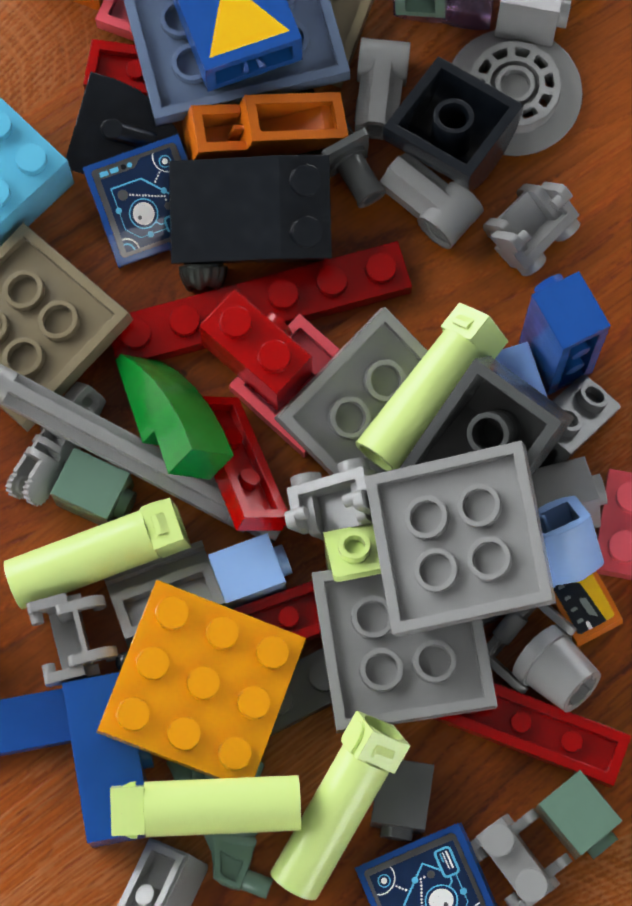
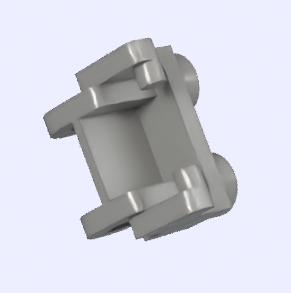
(532, 225)
(329, 501)
(70, 636)
(517, 861)

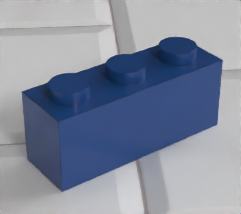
(564, 330)
(97, 758)

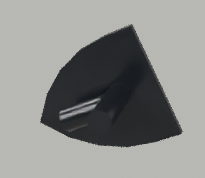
(112, 122)

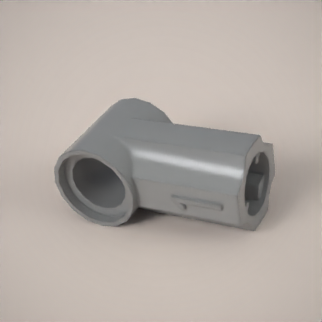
(381, 77)
(440, 208)

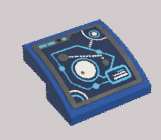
(134, 199)
(428, 873)

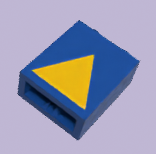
(239, 37)

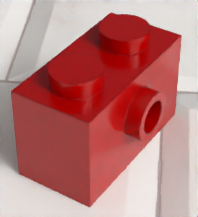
(256, 349)

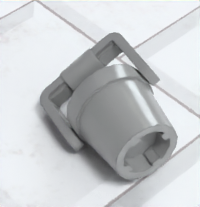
(548, 662)

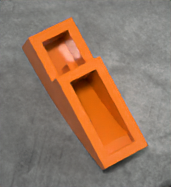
(265, 126)

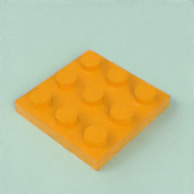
(201, 684)

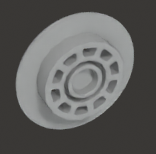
(521, 73)

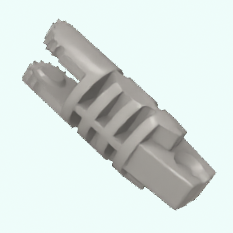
(44, 460)

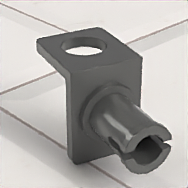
(349, 160)

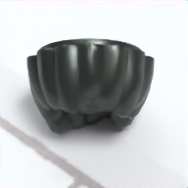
(202, 275)

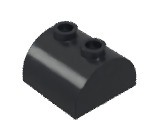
(454, 124)

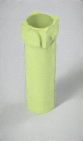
(416, 402)
(97, 553)
(339, 804)
(206, 806)

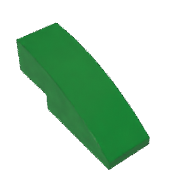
(174, 417)

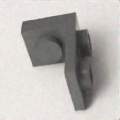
(591, 410)

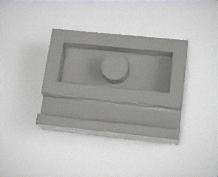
(185, 570)

